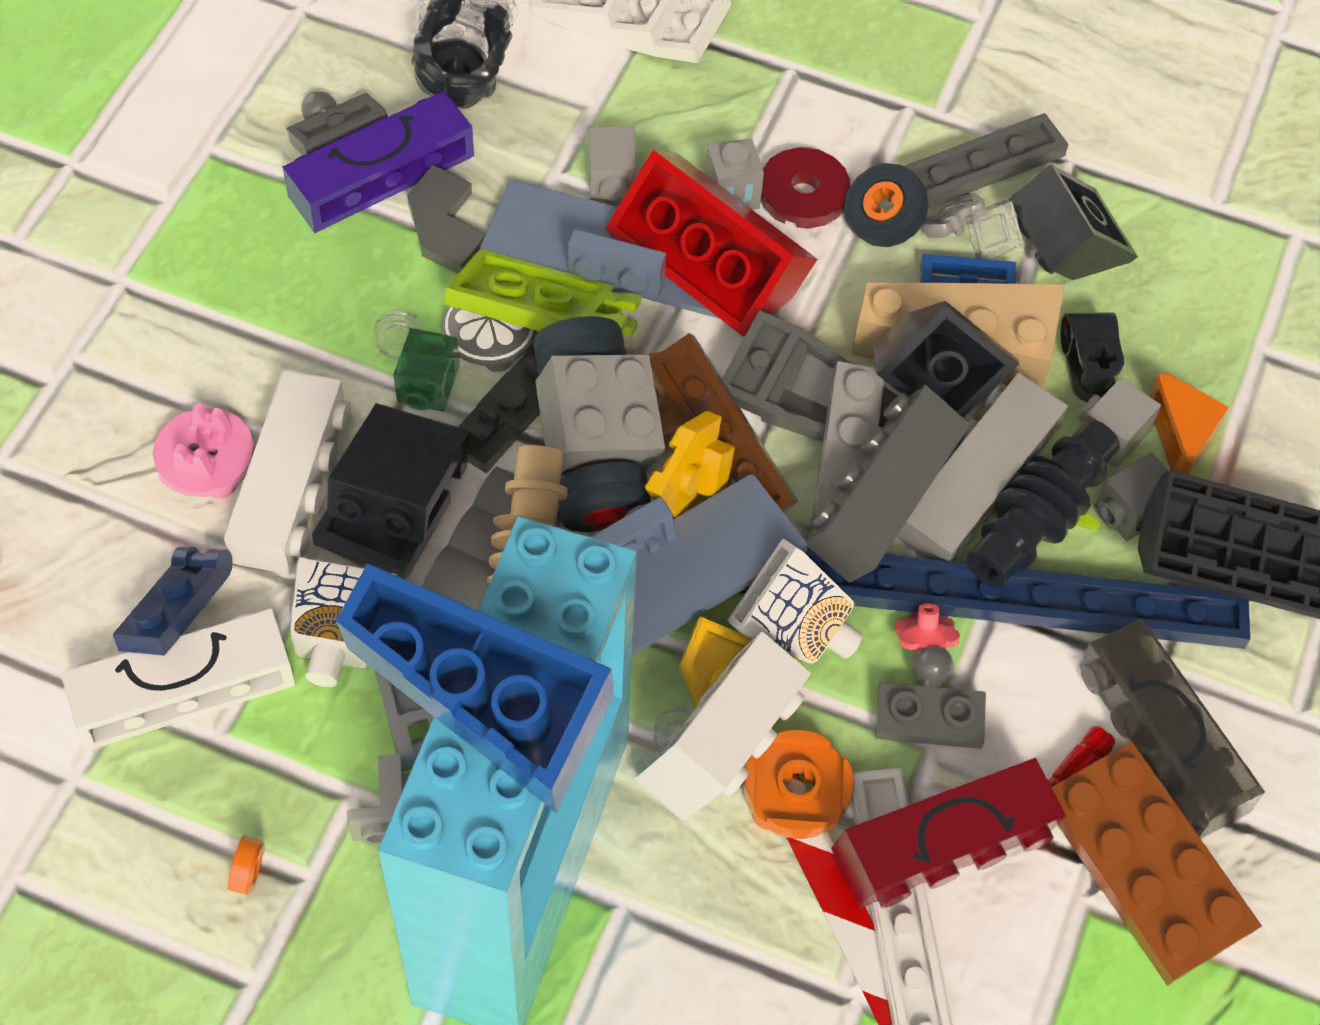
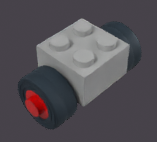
(601, 416)

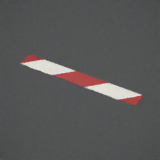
(848, 922)

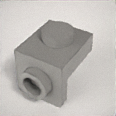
(371, 823)

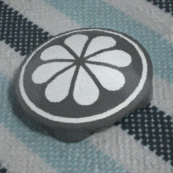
(486, 339)

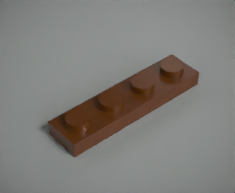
(699, 388)

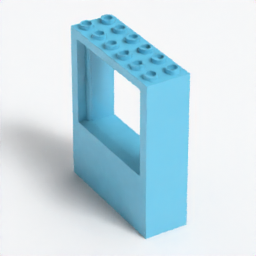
(470, 854)

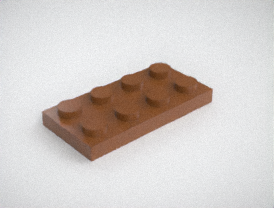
(1152, 864)

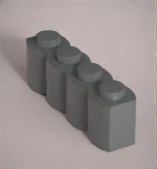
(464, 563)

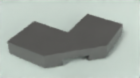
(432, 209)

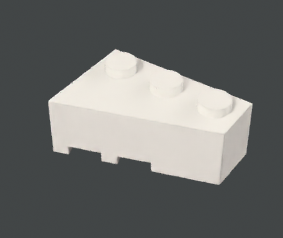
(726, 728)

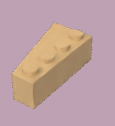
(1014, 315)

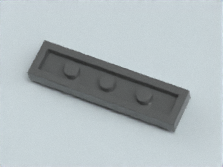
(989, 159)

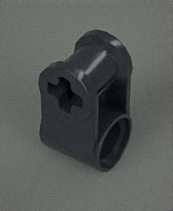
(1091, 352)

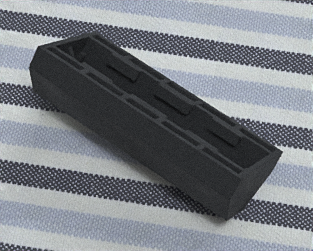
(1233, 542)

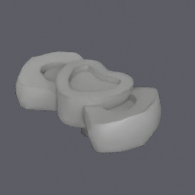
(952, 217)

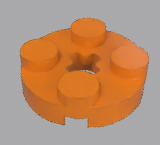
(793, 814)

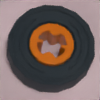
(899, 187)

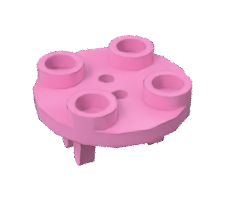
(197, 471)

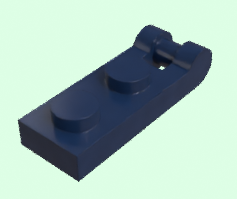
(174, 601)

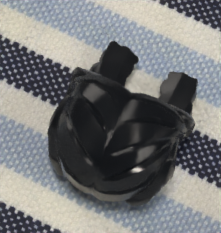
(455, 64)

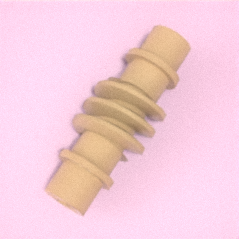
(533, 493)

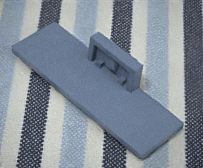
(572, 238)
(698, 556)

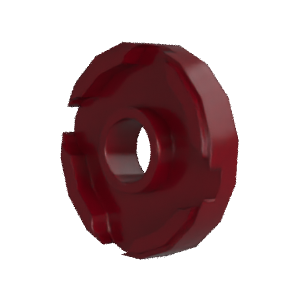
(804, 167)

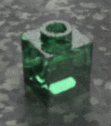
(426, 370)

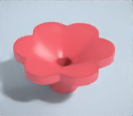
(926, 629)

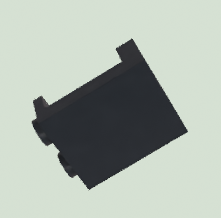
(396, 472)

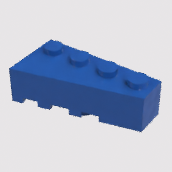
(487, 681)

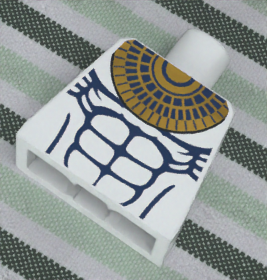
(317, 602)
(797, 607)

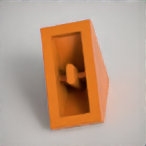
(1185, 421)

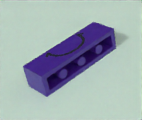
(378, 161)

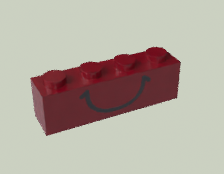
(948, 833)

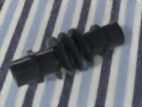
(1043, 502)

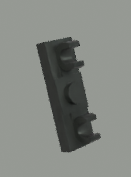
(503, 413)

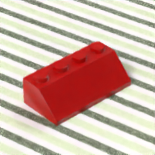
(711, 241)

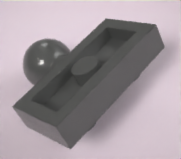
(328, 121)
(929, 711)

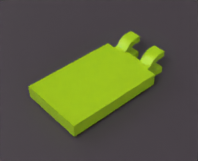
(535, 293)

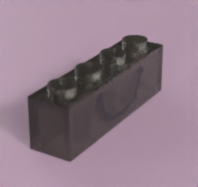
(1170, 727)

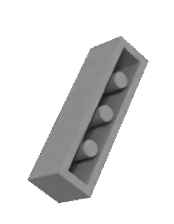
(988, 457)

